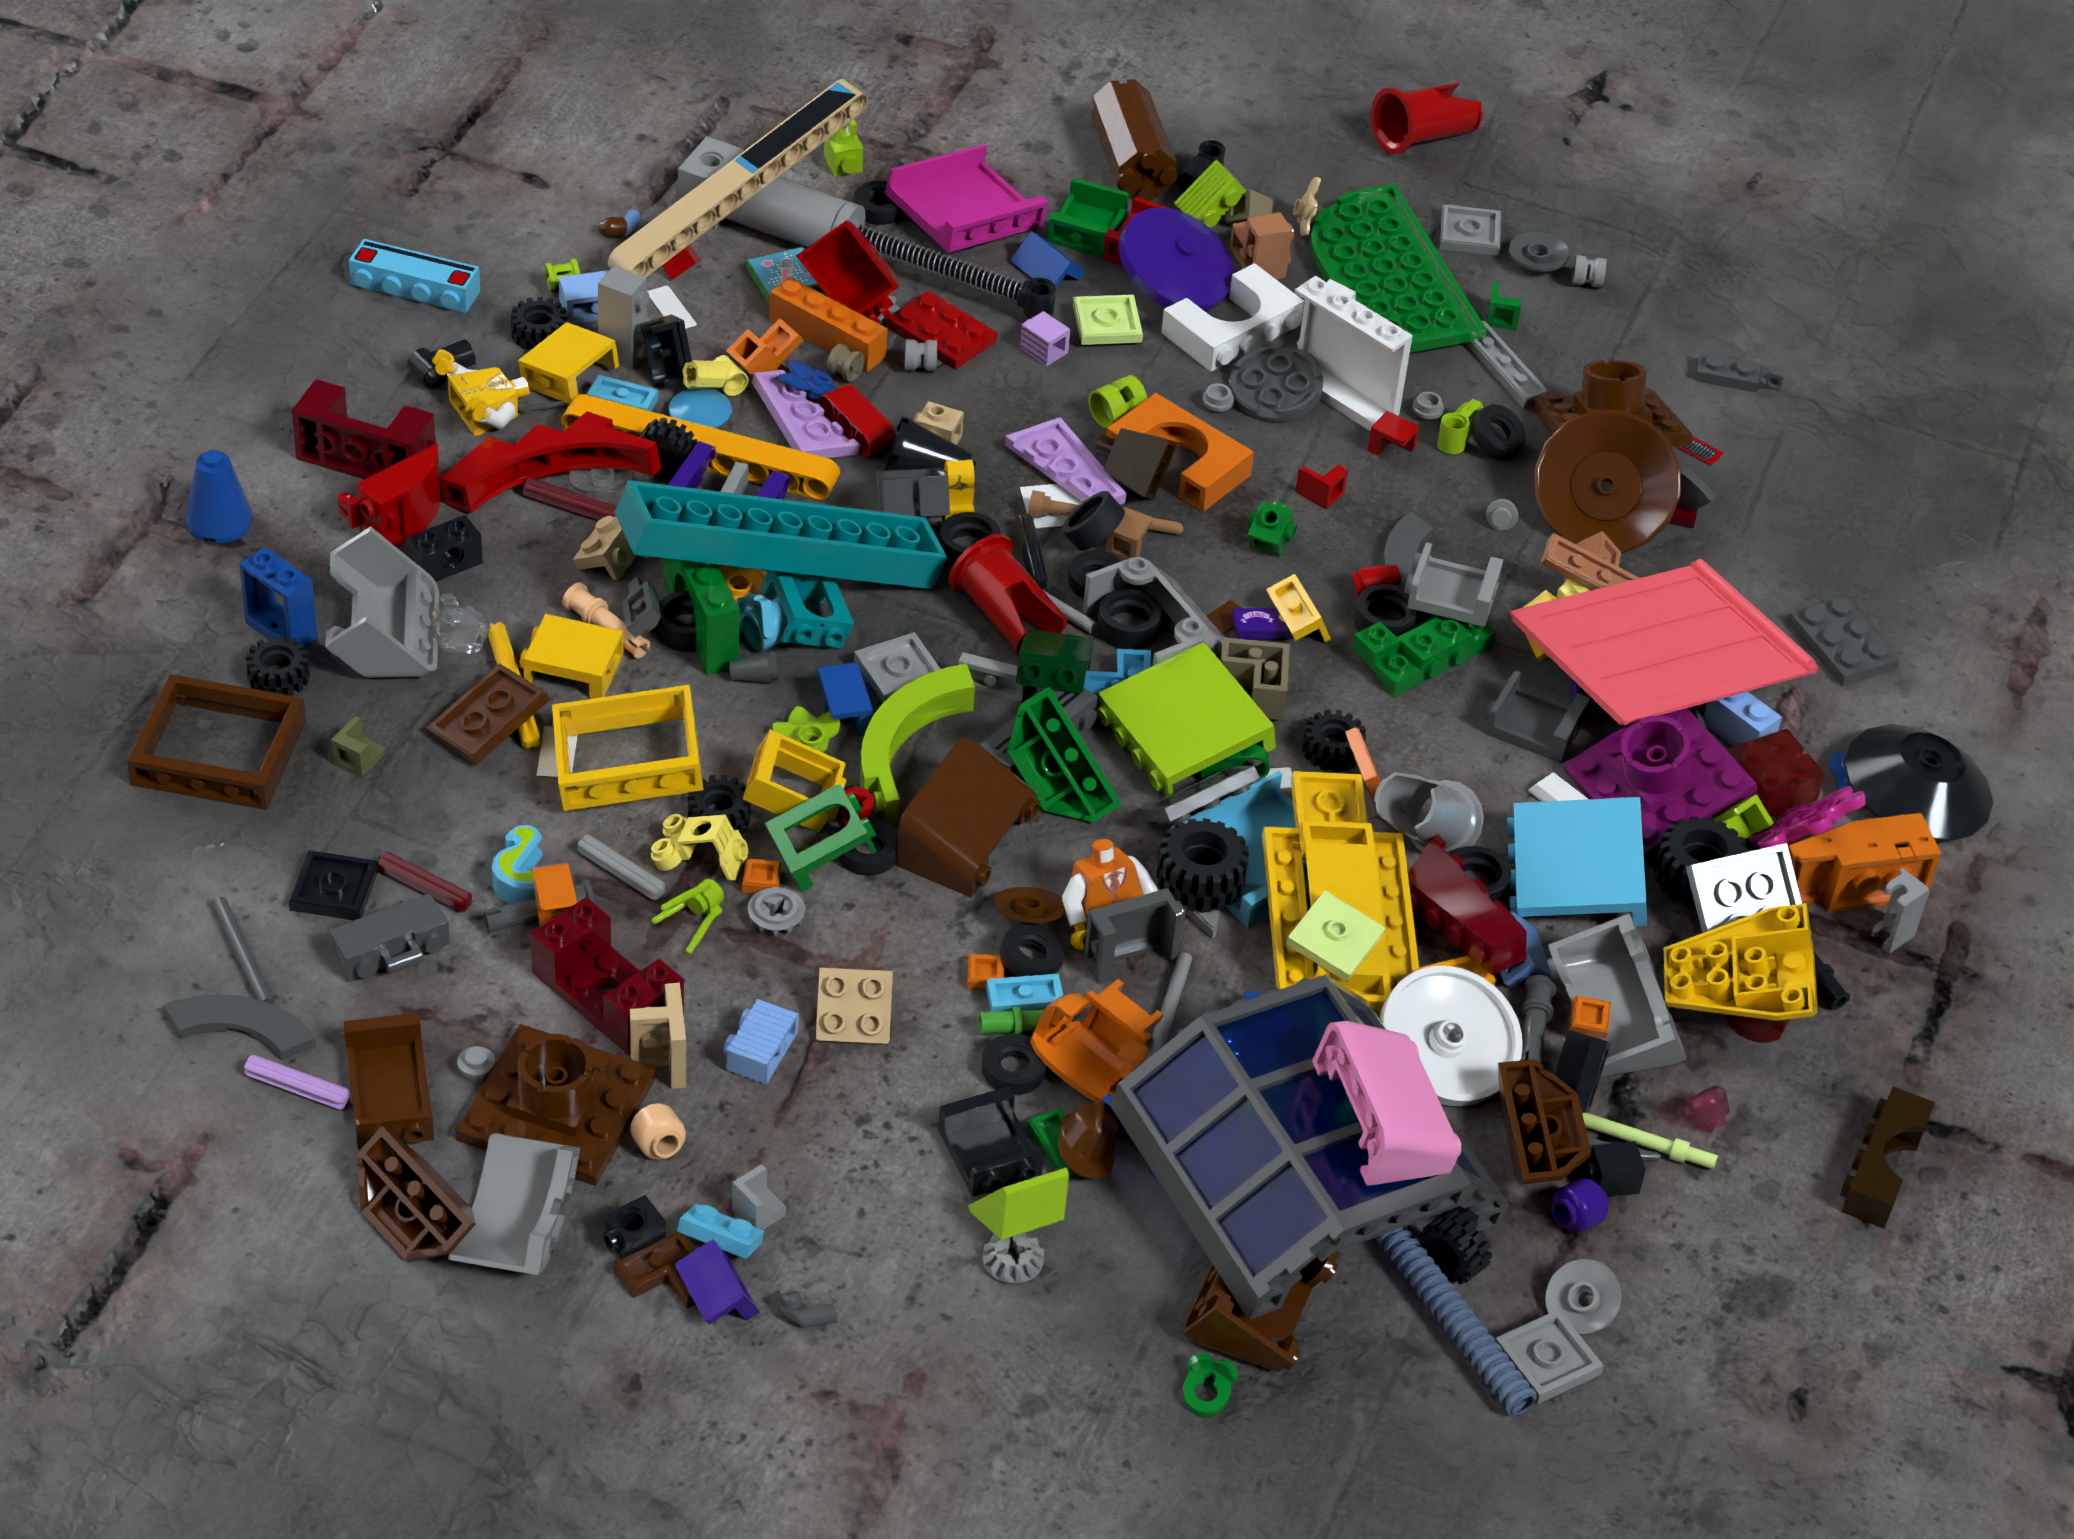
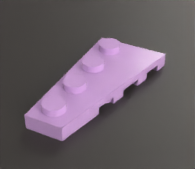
(802, 420)
(1064, 459)

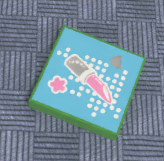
(776, 267)

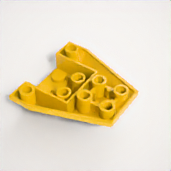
(1747, 967)

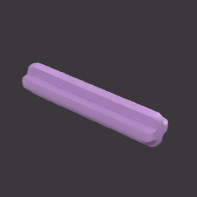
(297, 1082)

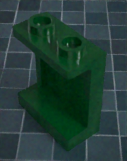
(1054, 660)

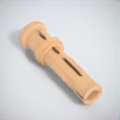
(596, 612)

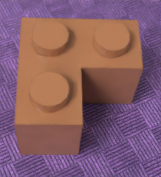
(1263, 242)

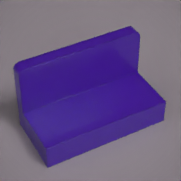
(715, 1283)

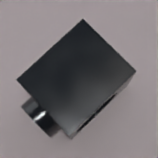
(633, 1227)

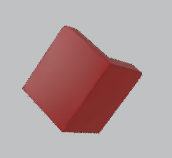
(681, 262)
(1394, 430)
(1322, 489)

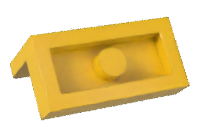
(1297, 608)

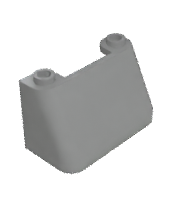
(1616, 968)

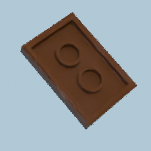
(487, 714)

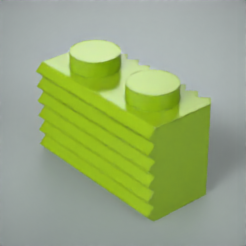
(1211, 194)

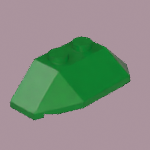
(1058, 761)

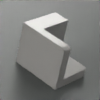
(754, 1201)

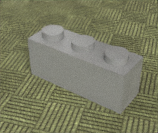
(621, 311)

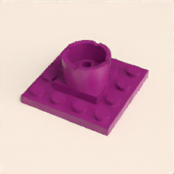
(1669, 765)

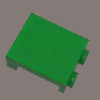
(1087, 217)

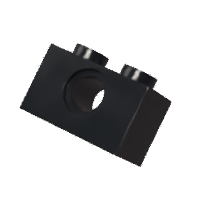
(446, 548)

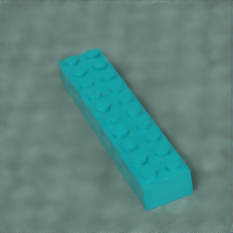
(779, 535)

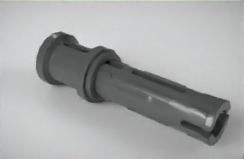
(526, 910)
(1536, 1012)

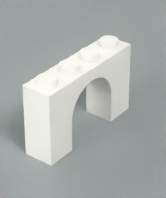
(1218, 341)

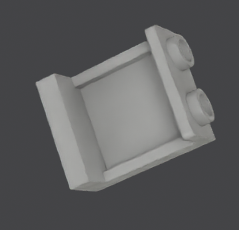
(1452, 588)

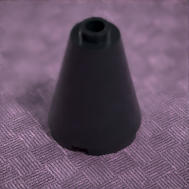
(921, 448)

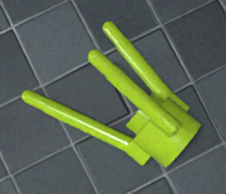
(700, 900)

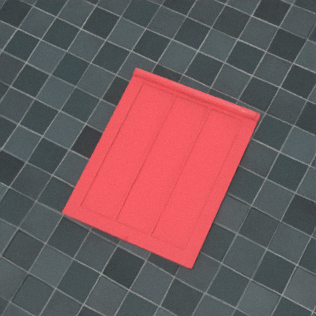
(1663, 642)

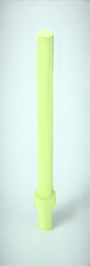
(1678, 1150)

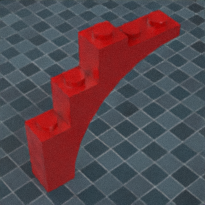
(542, 452)

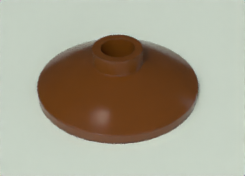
(1029, 905)

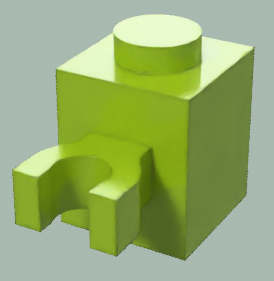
(844, 151)

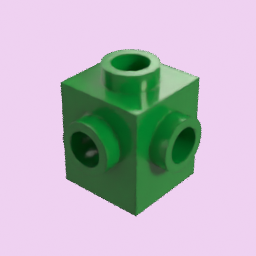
(1271, 527)

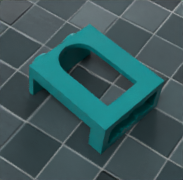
(803, 625)

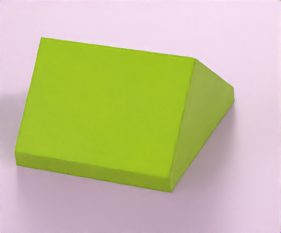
(1024, 1205)

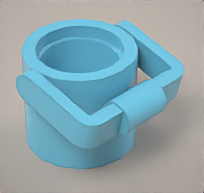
(762, 623)

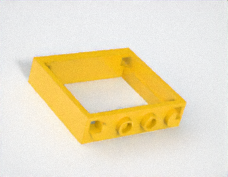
(634, 780)

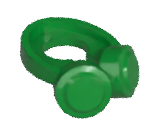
(1201, 1367)

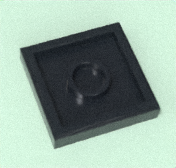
(334, 885)

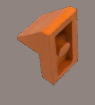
(553, 891)

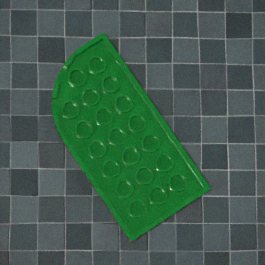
(1386, 257)

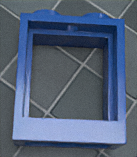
(260, 579)

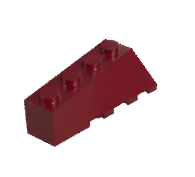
(1463, 910)

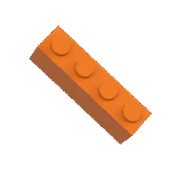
(827, 321)

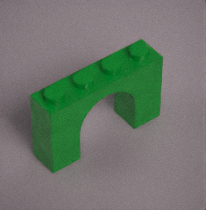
(714, 610)

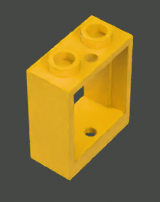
(798, 759)

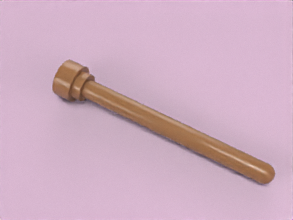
(1043, 505)

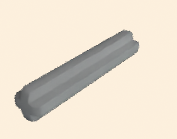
(621, 867)

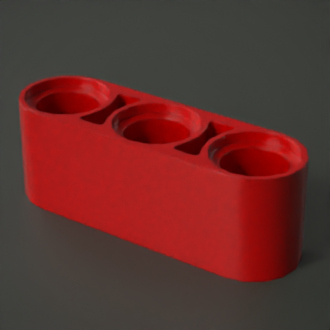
(858, 419)

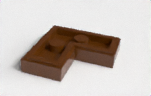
(656, 1266)

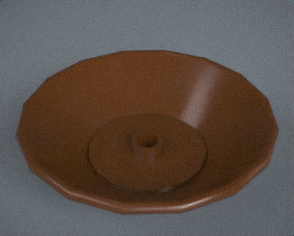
(1611, 449)

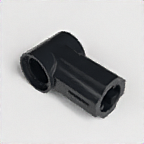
(1208, 153)
(422, 367)

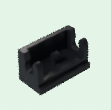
(666, 349)

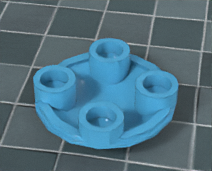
(701, 407)

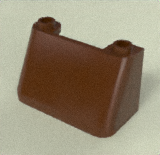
(962, 818)
(1267, 1340)

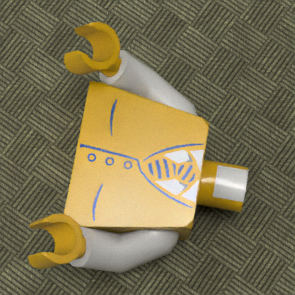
(481, 396)

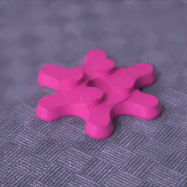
(1809, 819)

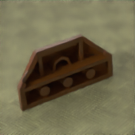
(1541, 1122)
(409, 1199)

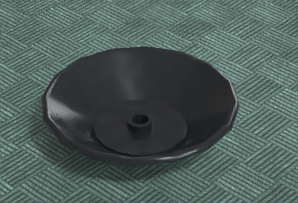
(1919, 773)

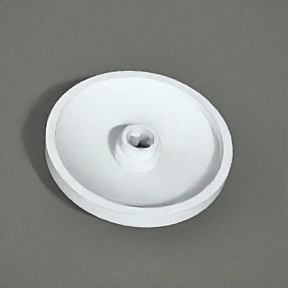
(1459, 1030)

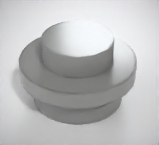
(1218, 397)
(1428, 406)
(1502, 514)
(476, 1063)

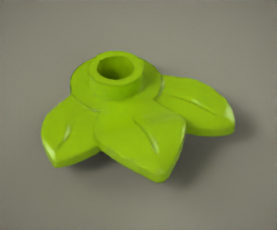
(808, 729)

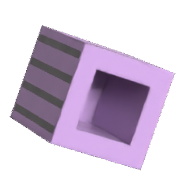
(1045, 338)

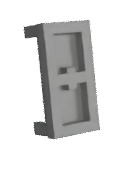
(1903, 910)

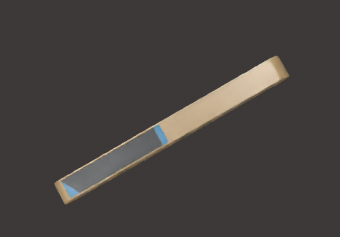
(739, 180)

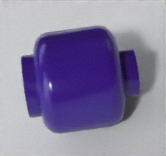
(1579, 1205)

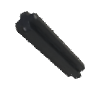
(1031, 549)

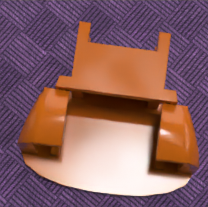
(1101, 1049)

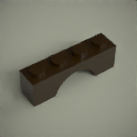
(1875, 1185)

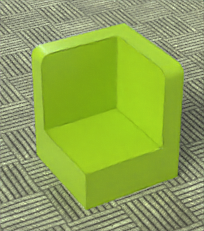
(1746, 817)

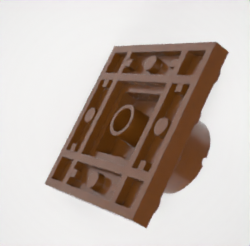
(1613, 387)
(560, 1095)

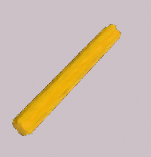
(504, 655)

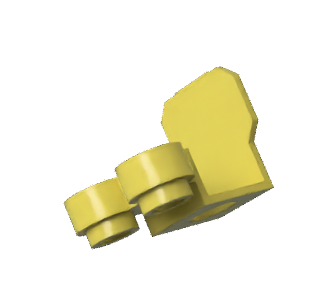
(682, 836)

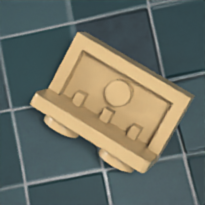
(606, 548)

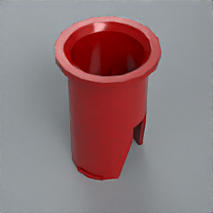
(1421, 116)
(1004, 589)

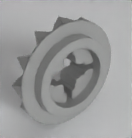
(772, 900)
(1002, 1265)

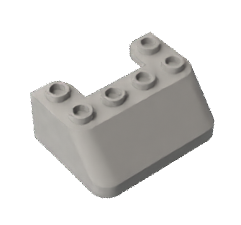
(389, 610)

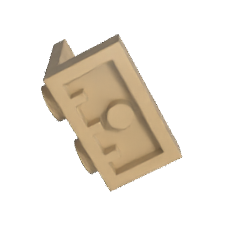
(854, 1006)

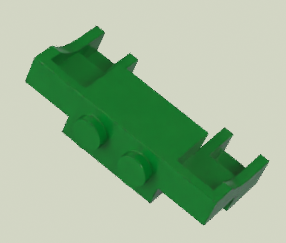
(1421, 652)

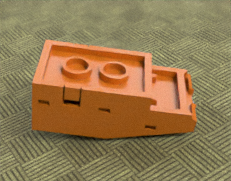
(1857, 860)

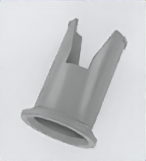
(1453, 813)

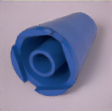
(217, 501)

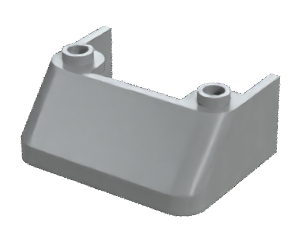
(1178, 609)

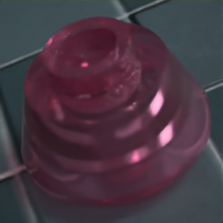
(1707, 1108)

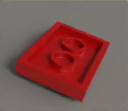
(933, 318)

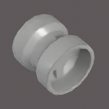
(1596, 271)
(913, 355)

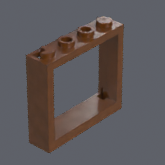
(208, 780)

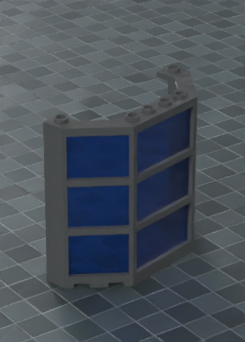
(1269, 1150)

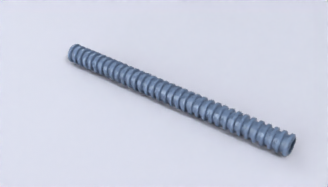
(1458, 1320)

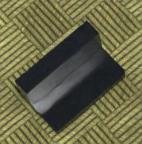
(1582, 1065)

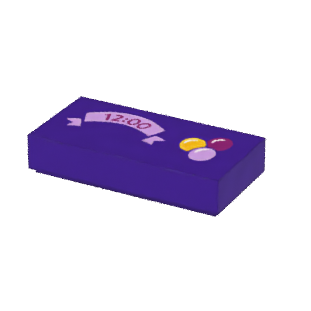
(1259, 624)

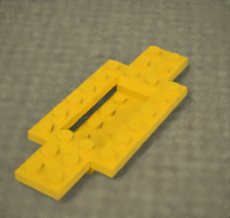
(1349, 863)

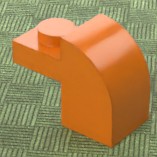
(768, 351)

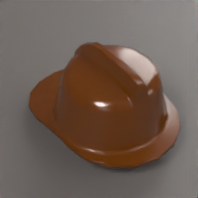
(1089, 1140)

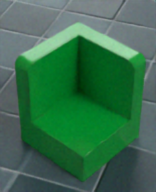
(1503, 311)

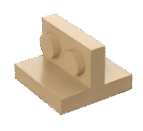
(660, 1036)

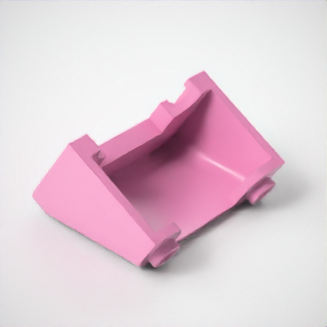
(1392, 1100)

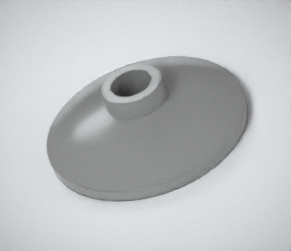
(1575, 1282)

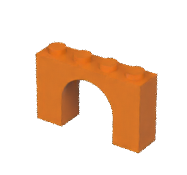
(1222, 459)

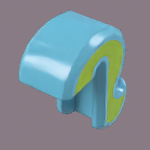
(513, 866)

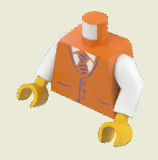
(1101, 881)

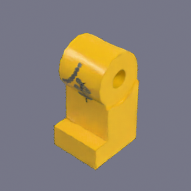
(961, 486)

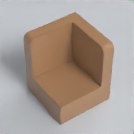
(1127, 537)

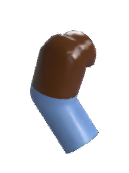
(620, 226)

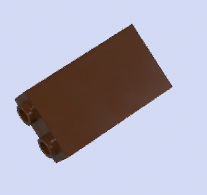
(388, 1078)

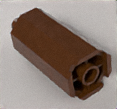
(1133, 139)

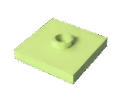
(1107, 319)
(1335, 936)

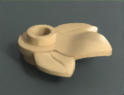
(1306, 207)

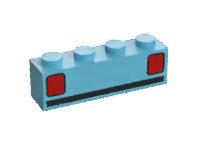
(414, 275)

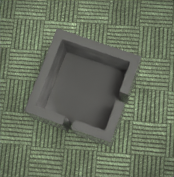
(914, 492)

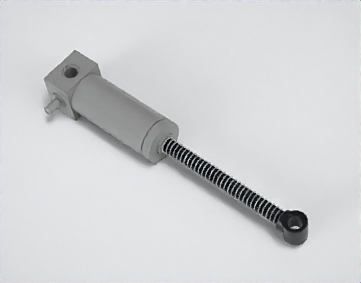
(807, 214)

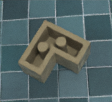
(1260, 670)

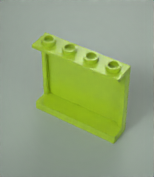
(1183, 716)

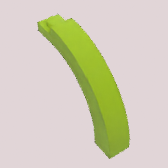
(901, 715)

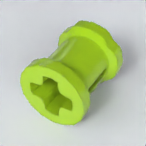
(553, 272)

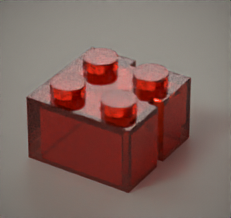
(1775, 765)

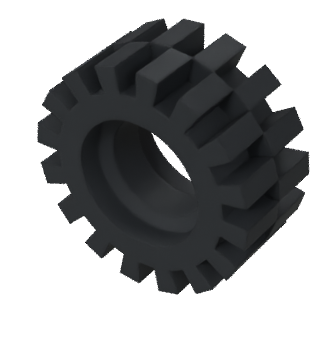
(536, 312)
(675, 439)
(278, 653)
(1325, 752)
(724, 793)
(1456, 1246)

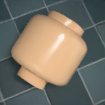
(658, 1131)

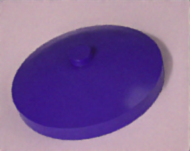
(1175, 258)

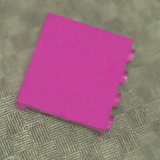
(962, 200)

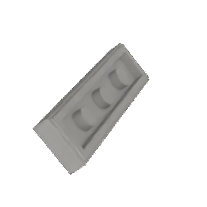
(1507, 368)

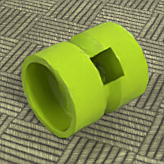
(1116, 400)

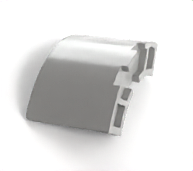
(519, 1204)

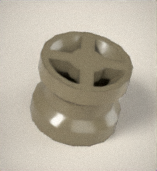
(845, 362)

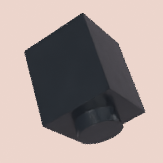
(1616, 1168)

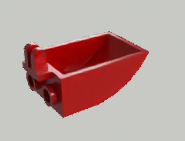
(851, 271)
(397, 499)

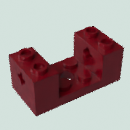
(329, 437)
(577, 960)

